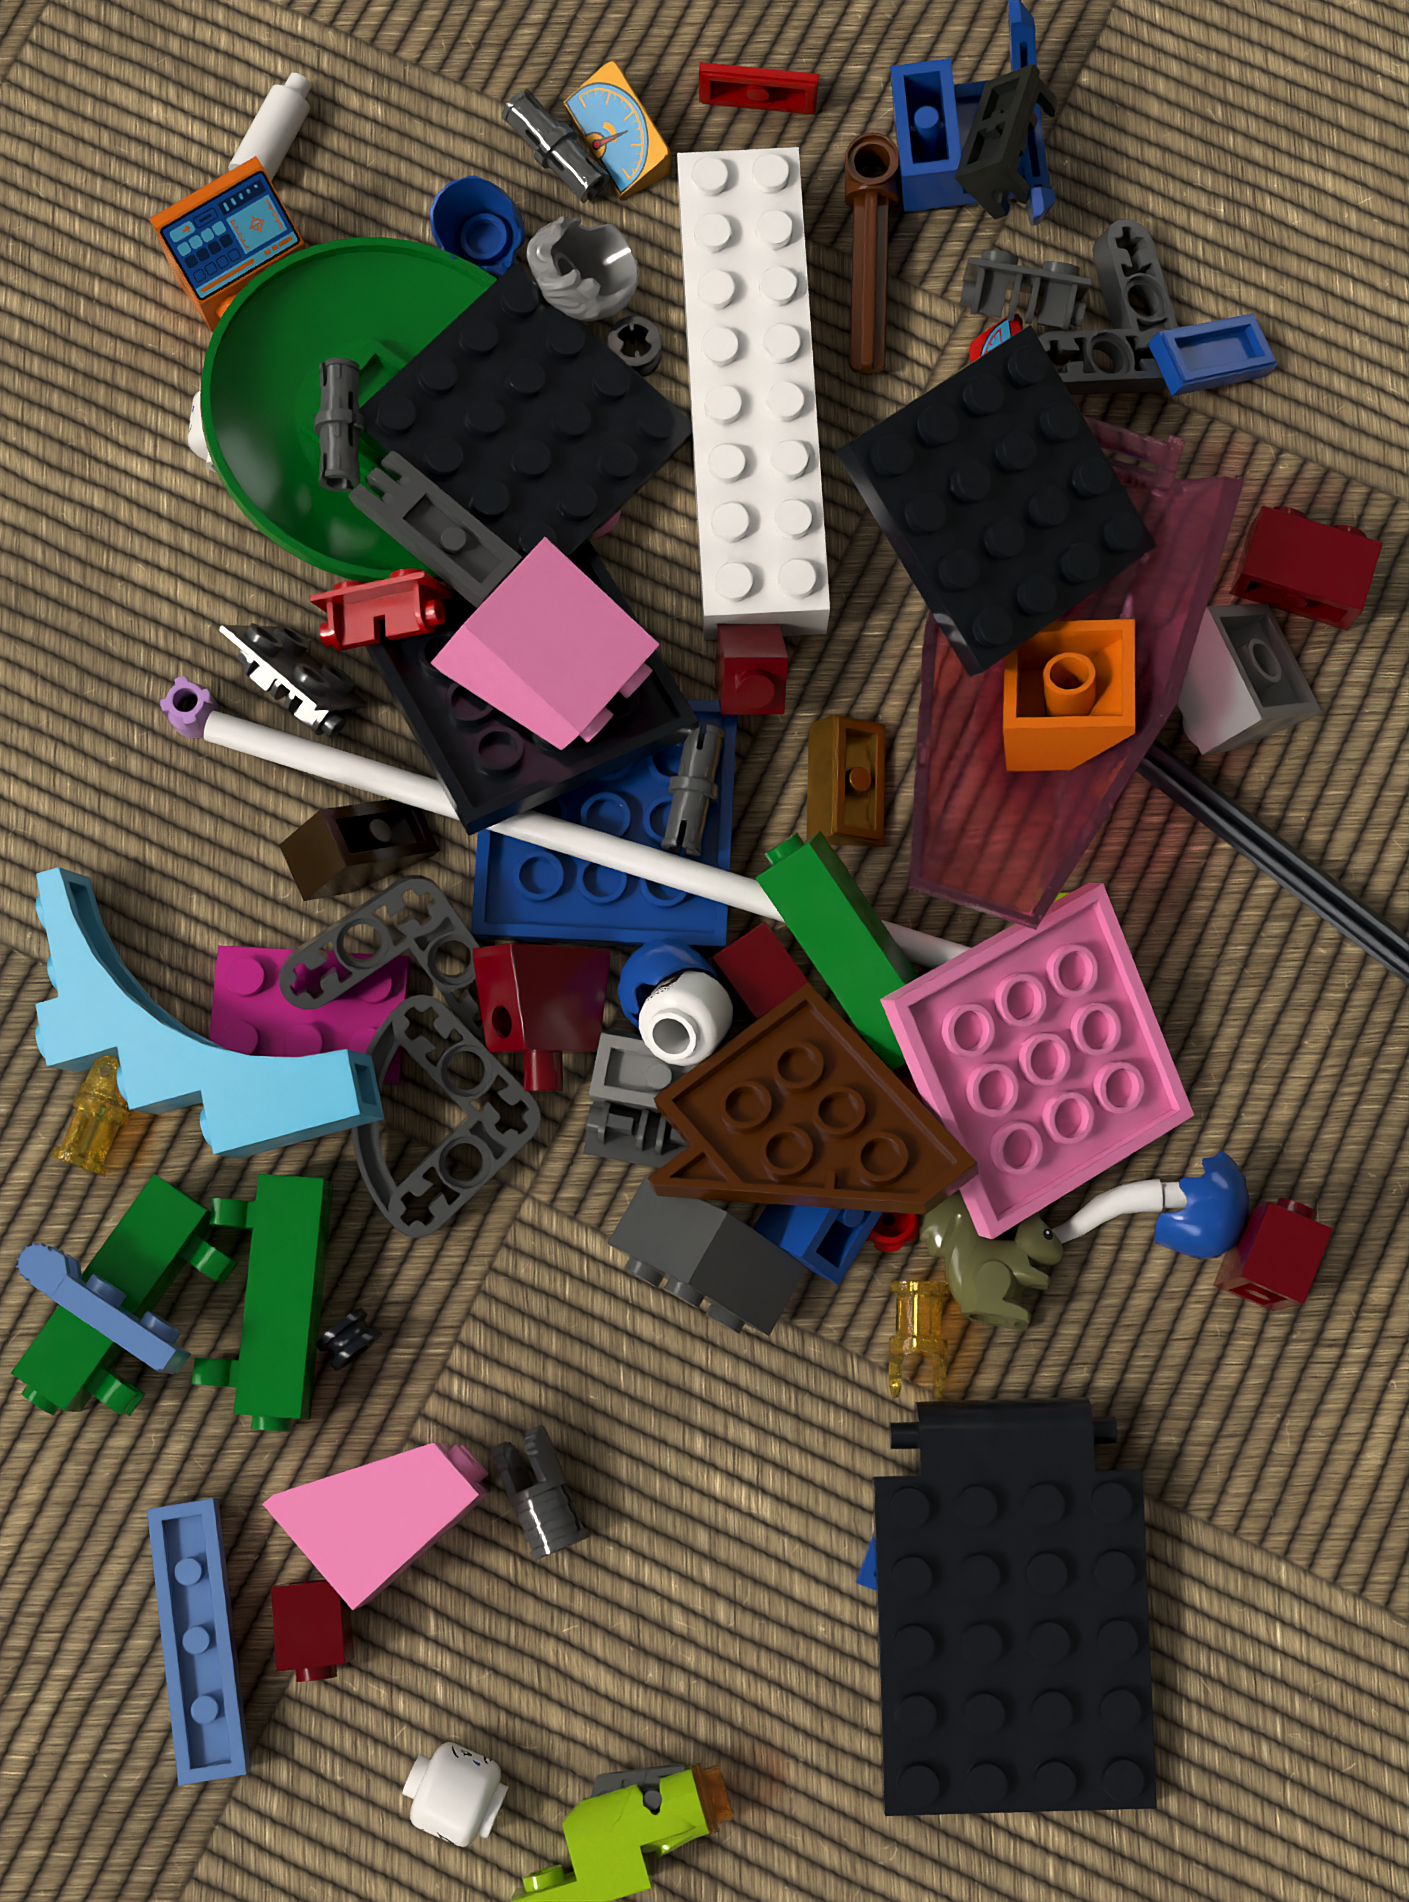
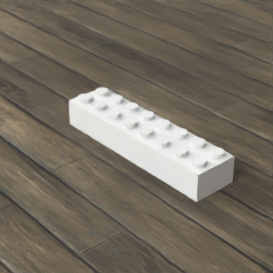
(752, 391)

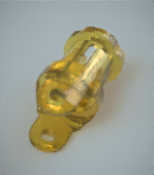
(96, 1119)
(918, 1331)

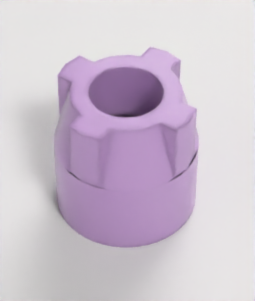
(190, 723)

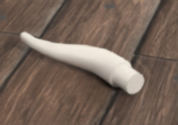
(1123, 1199)

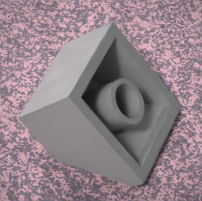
(1242, 680)

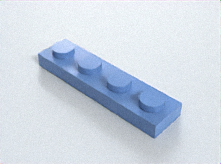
(198, 1641)

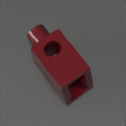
(541, 1004)

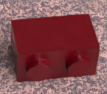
(1306, 566)
(1275, 1255)

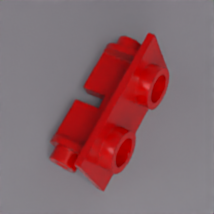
(405, 600)

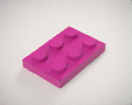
(258, 1021)

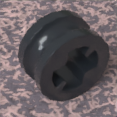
(637, 327)
(348, 1339)

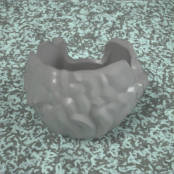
(583, 268)

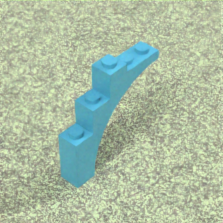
(164, 1066)

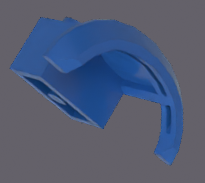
(936, 119)

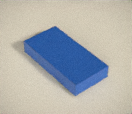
(1212, 354)

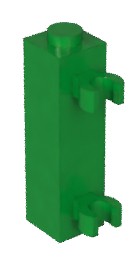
(839, 935)
(142, 1260)
(280, 1301)

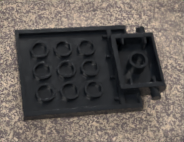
(1012, 1614)

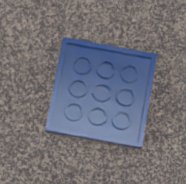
(559, 898)

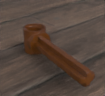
(871, 204)

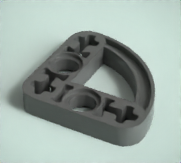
(475, 1129)

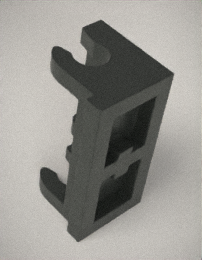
(1000, 137)

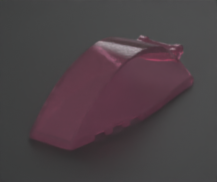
(1016, 836)

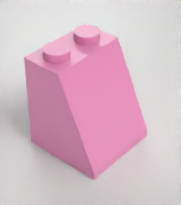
(549, 649)
(380, 1516)

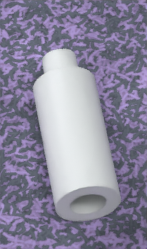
(275, 125)

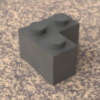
(707, 1259)

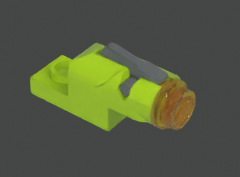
(625, 1821)

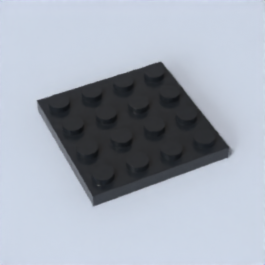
(526, 419)
(997, 500)
(493, 762)

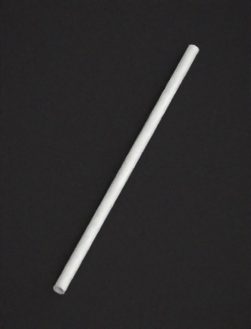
(535, 827)

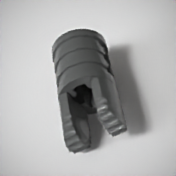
(547, 1507)

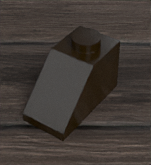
(356, 846)

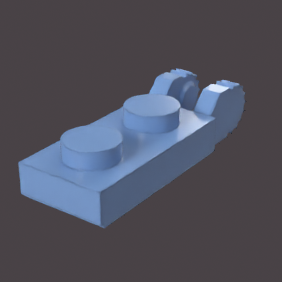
(99, 1306)

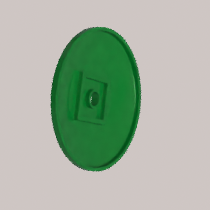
(262, 385)

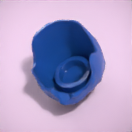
(477, 224)
(652, 965)
(1213, 1211)

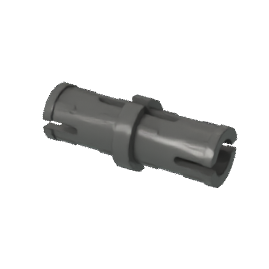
(555, 146)
(339, 424)
(693, 791)

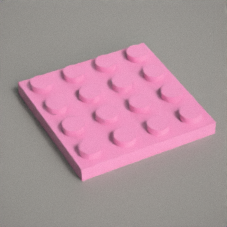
(1040, 1057)

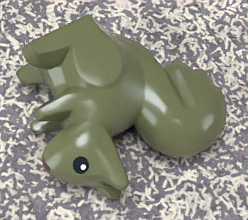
(990, 1273)

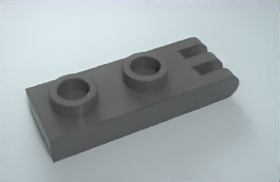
(435, 529)

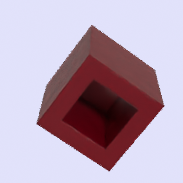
(750, 669)
(758, 972)
(311, 1629)

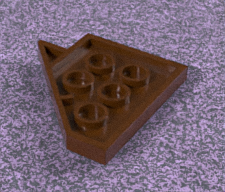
(806, 1120)

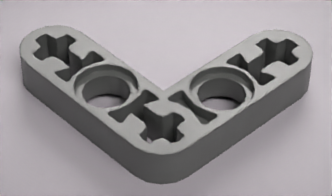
(1130, 330)
(420, 936)

